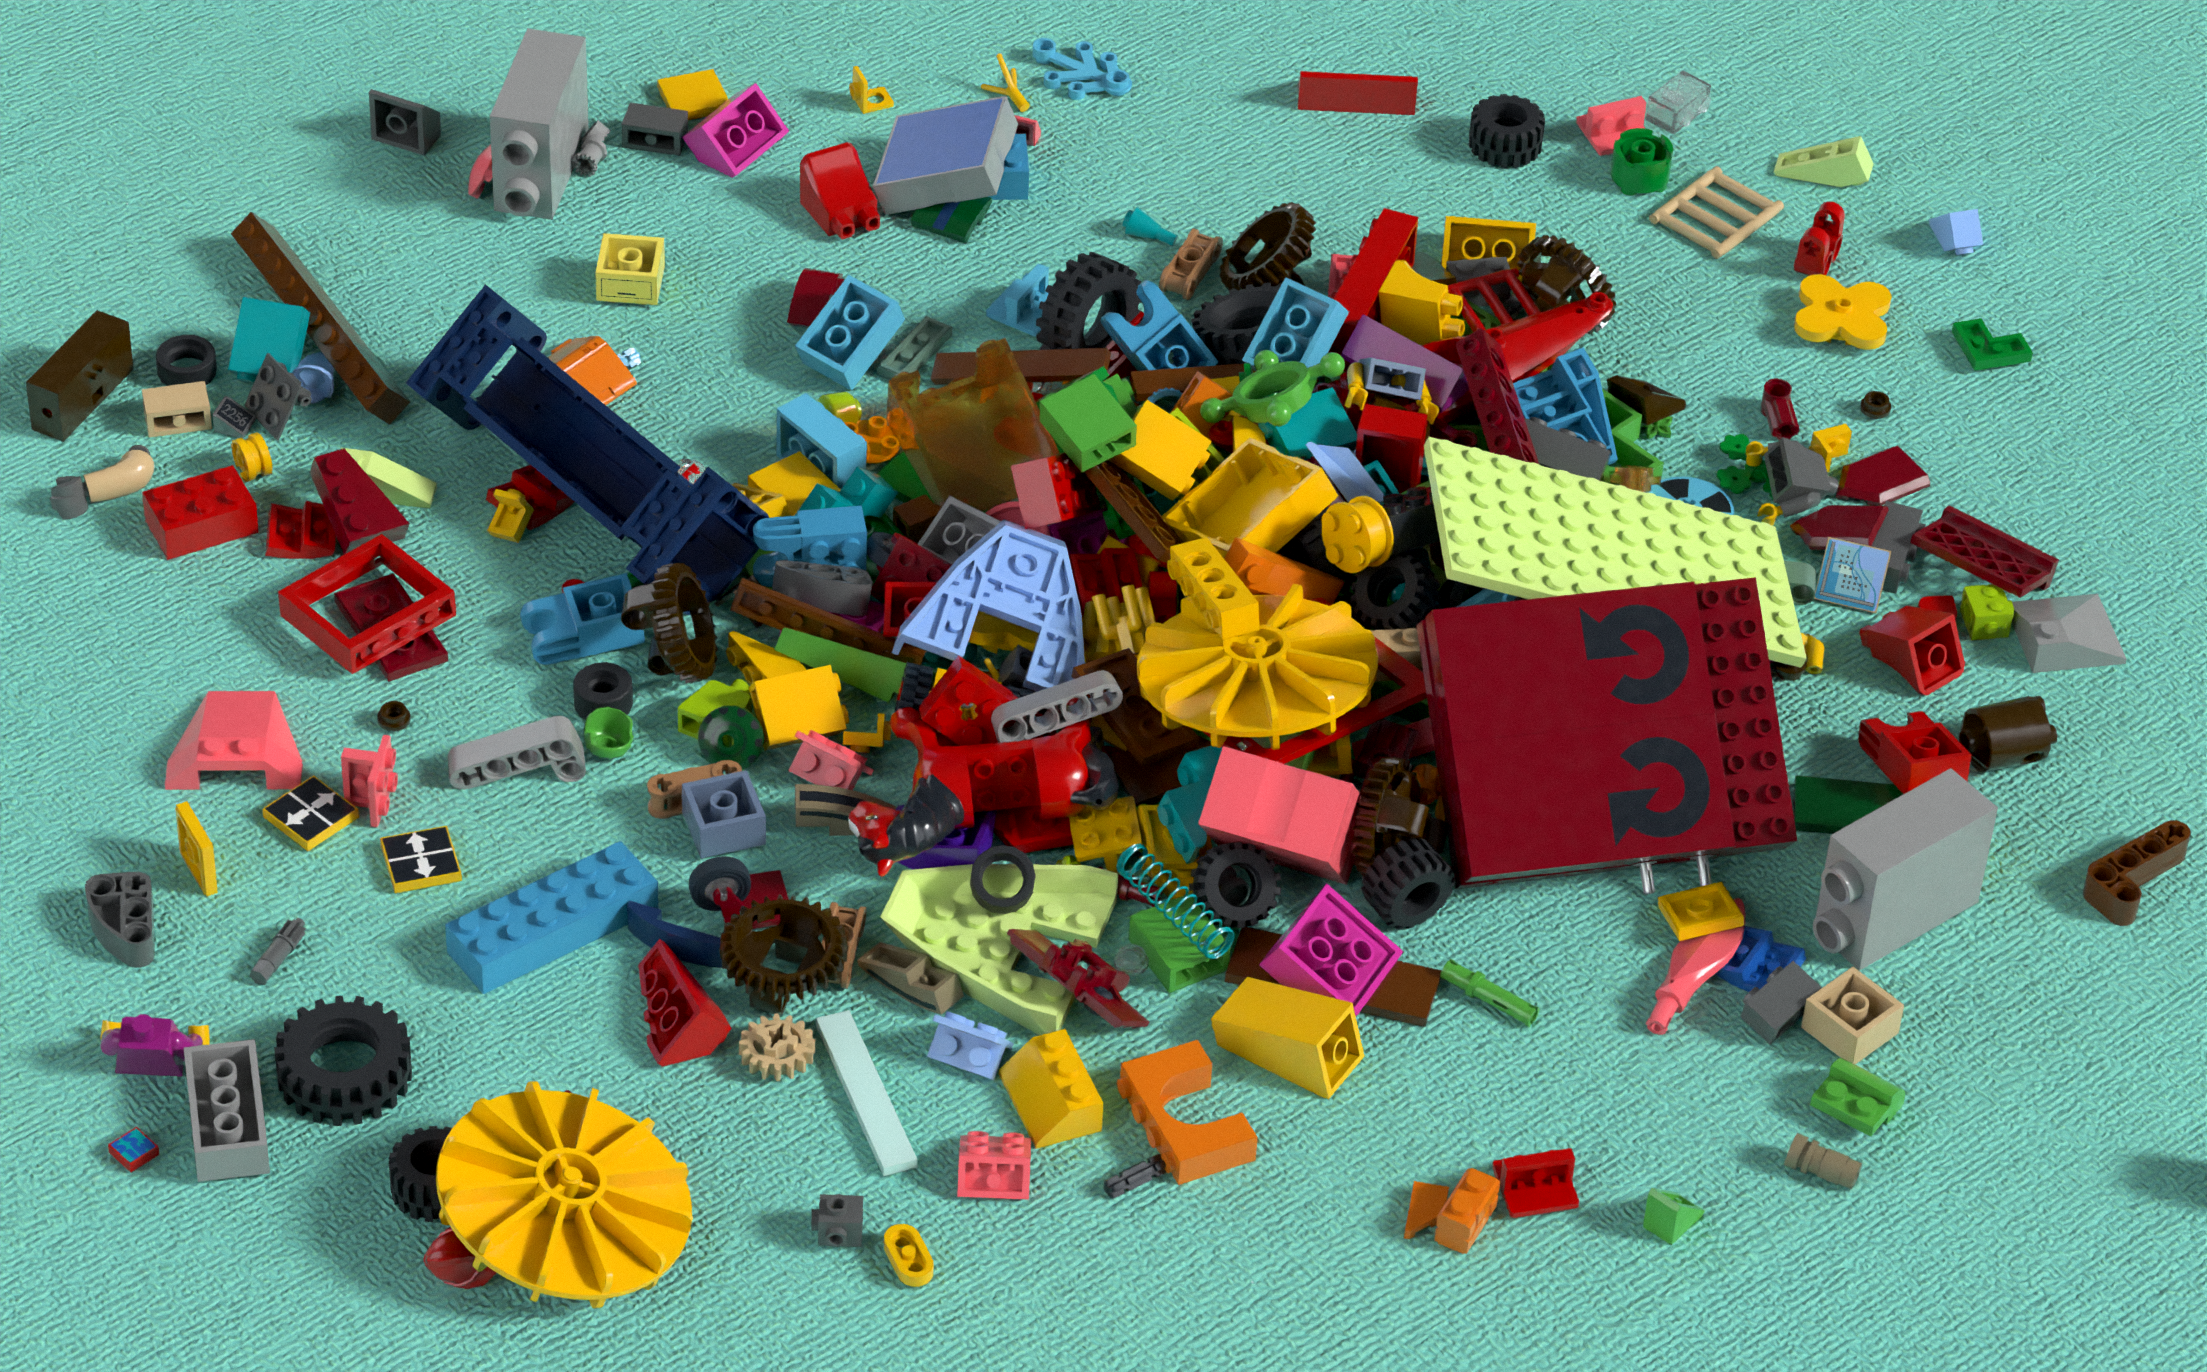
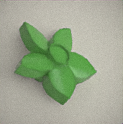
(1660, 427)

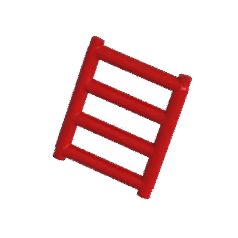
(1484, 285)

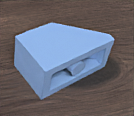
(1958, 231)

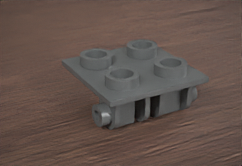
(275, 395)

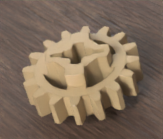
(777, 1047)

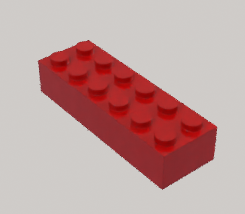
(1389, 239)

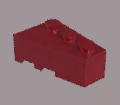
(354, 502)

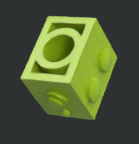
(1986, 612)

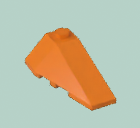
(1274, 574)

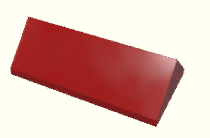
(1357, 93)

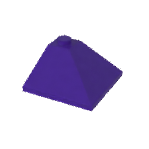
(959, 847)

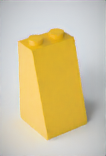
(1291, 1034)

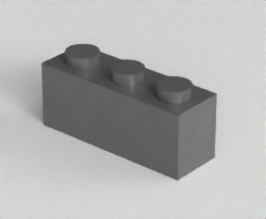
(1566, 452)
(1895, 536)

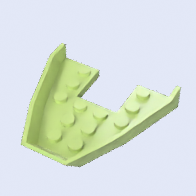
(940, 918)

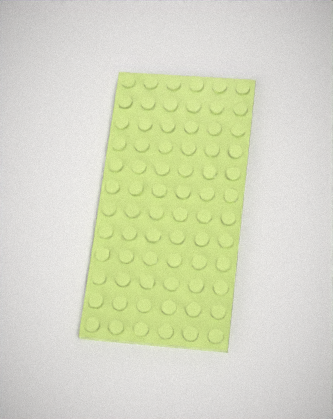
(1569, 534)

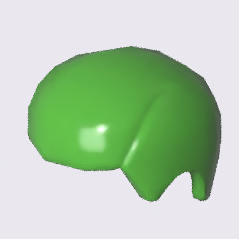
(608, 733)

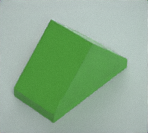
(1669, 1214)

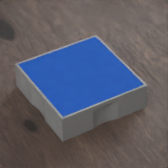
(945, 155)

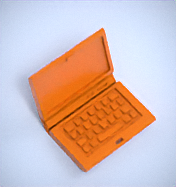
(594, 367)

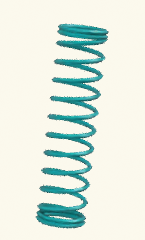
(1230, 937)

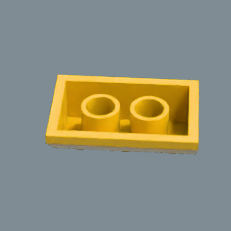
(1485, 238)
(1052, 1090)

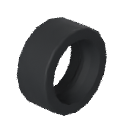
(186, 347)
(1014, 856)

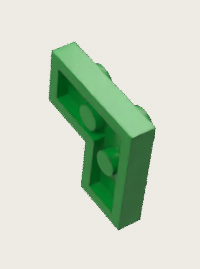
(1988, 351)

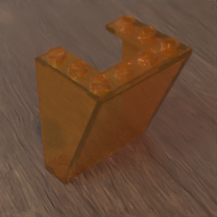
(970, 430)

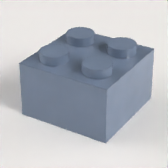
(723, 814)

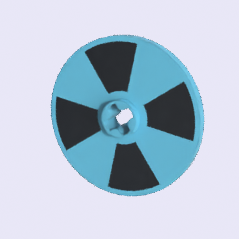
(1694, 492)

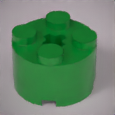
(1641, 162)

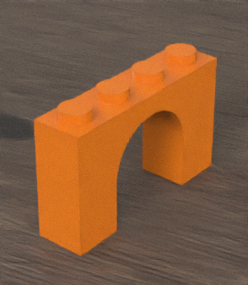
(1187, 1149)

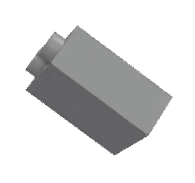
(539, 123)
(1904, 869)

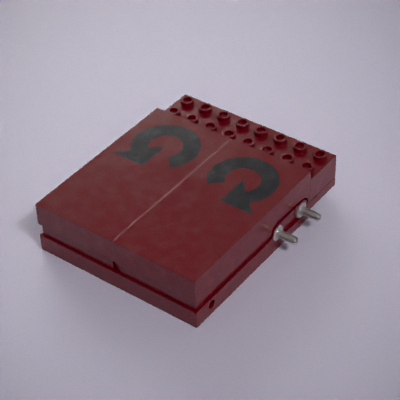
(1606, 732)

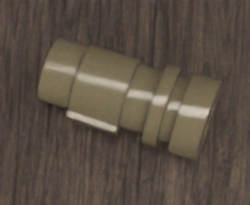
(1823, 1162)

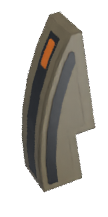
(828, 807)
(912, 977)

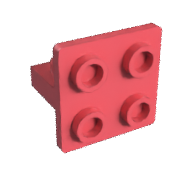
(1607, 121)
(827, 762)
(370, 778)

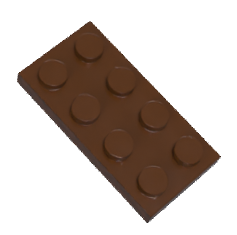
(1136, 719)

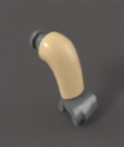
(113, 482)

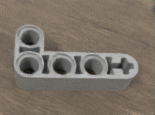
(1055, 701)
(518, 751)

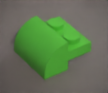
(1858, 1097)

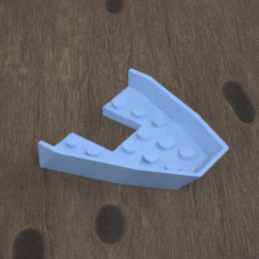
(1014, 578)

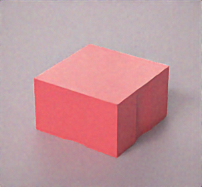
(1284, 810)

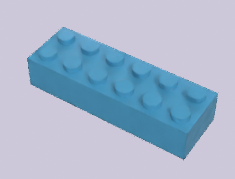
(549, 917)

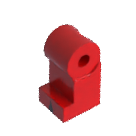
(1162, 594)

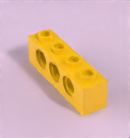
(1214, 588)

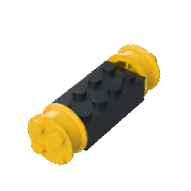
(1371, 531)

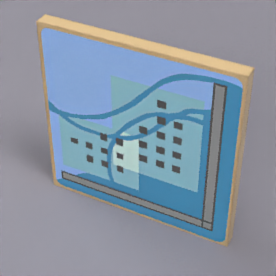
(1852, 575)

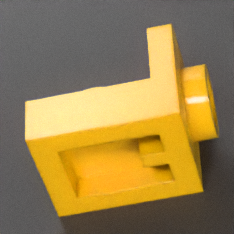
(1831, 442)

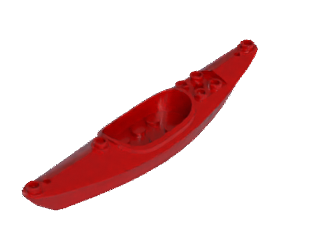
(1526, 343)

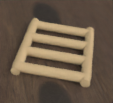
(1734, 235)

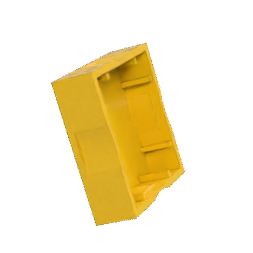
(1254, 498)

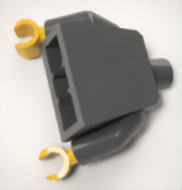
(1795, 477)

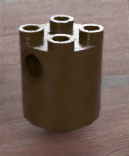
(2007, 733)

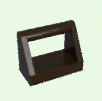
(1645, 398)

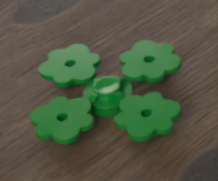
(1739, 479)

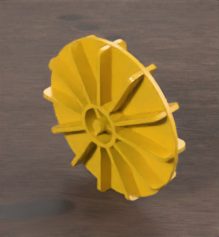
(1277, 681)
(564, 1194)

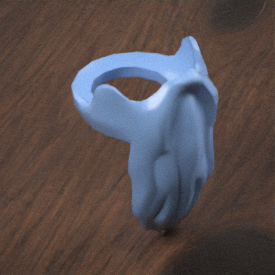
(316, 375)

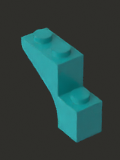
(860, 489)
(1183, 806)

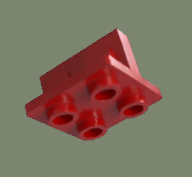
(1537, 1182)

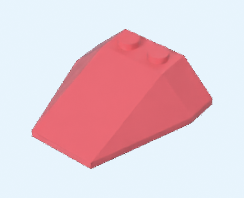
(236, 734)

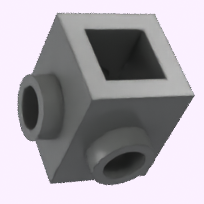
(838, 1220)

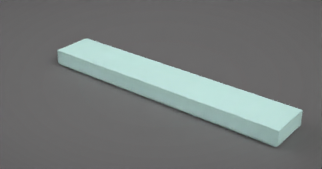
(866, 1093)

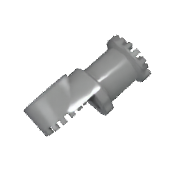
(592, 150)

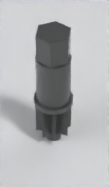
(281, 946)

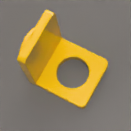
(860, 93)

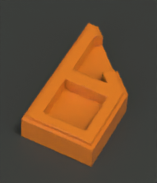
(1424, 1207)

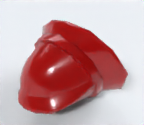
(453, 1262)

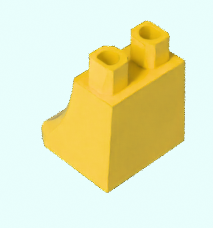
(1419, 306)

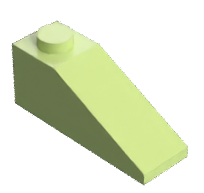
(1831, 163)
(395, 481)

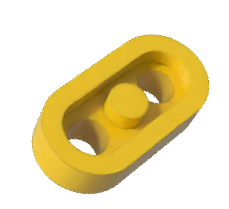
(913, 1261)

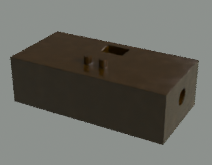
(79, 375)

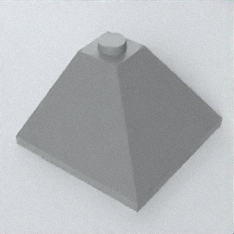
(2066, 633)

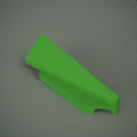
(856, 667)

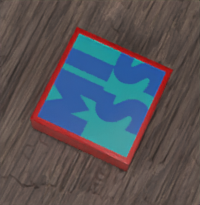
(133, 1149)

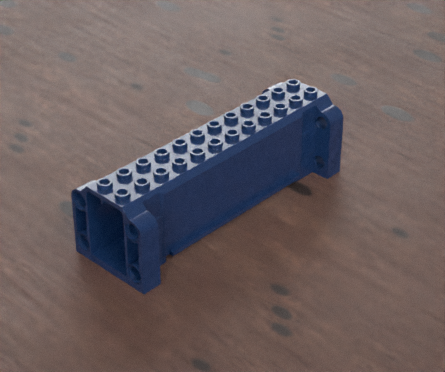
(587, 447)

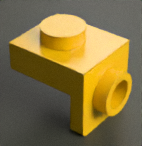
(510, 515)
(862, 741)

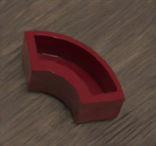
(811, 295)

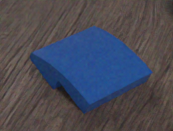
(1758, 958)

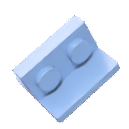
(968, 1047)

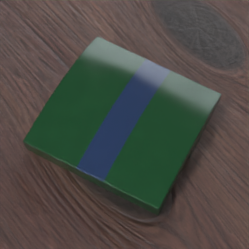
(952, 219)

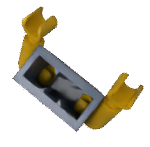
(1390, 381)

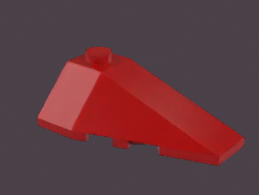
(679, 1011)

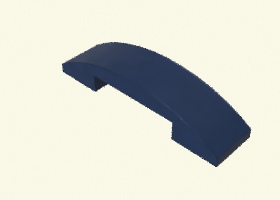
(686, 944)

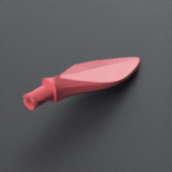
(1690, 966)

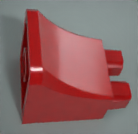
(837, 191)
(1918, 645)

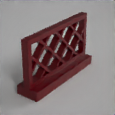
(1987, 552)

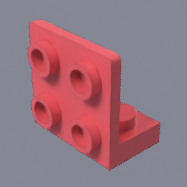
(994, 1166)

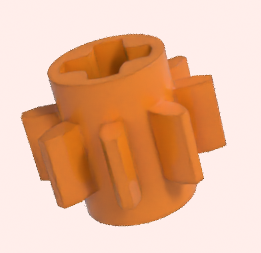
(1429, 782)

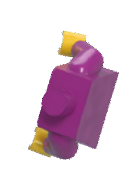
(150, 1045)

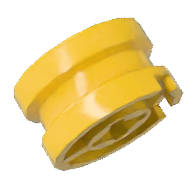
(252, 456)

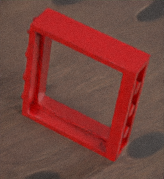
(383, 636)

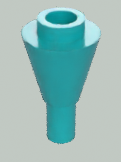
(1142, 225)

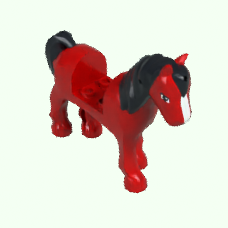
(953, 781)

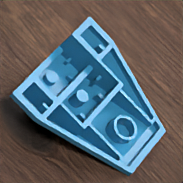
(1569, 399)

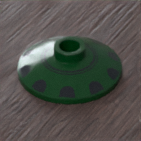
(741, 726)

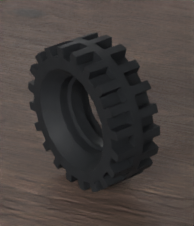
(1074, 296)
(1233, 320)
(343, 1093)

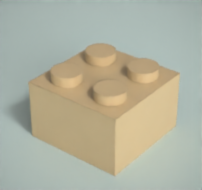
(1852, 1016)

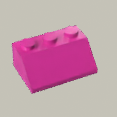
(736, 132)

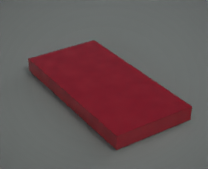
(376, 601)

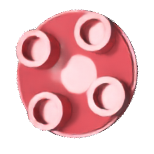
(480, 171)

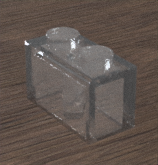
(1678, 102)

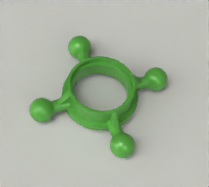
(1268, 378)

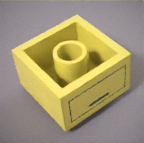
(630, 269)

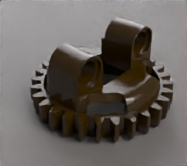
(1287, 242)
(1560, 277)
(662, 607)
(1392, 812)
(794, 941)

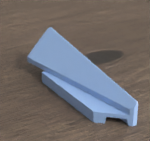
(1346, 472)

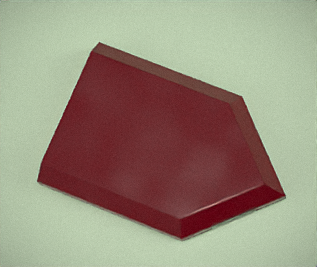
(1882, 477)
(1843, 522)

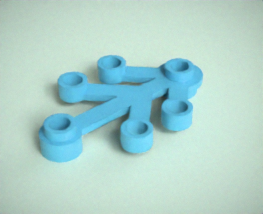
(1114, 81)

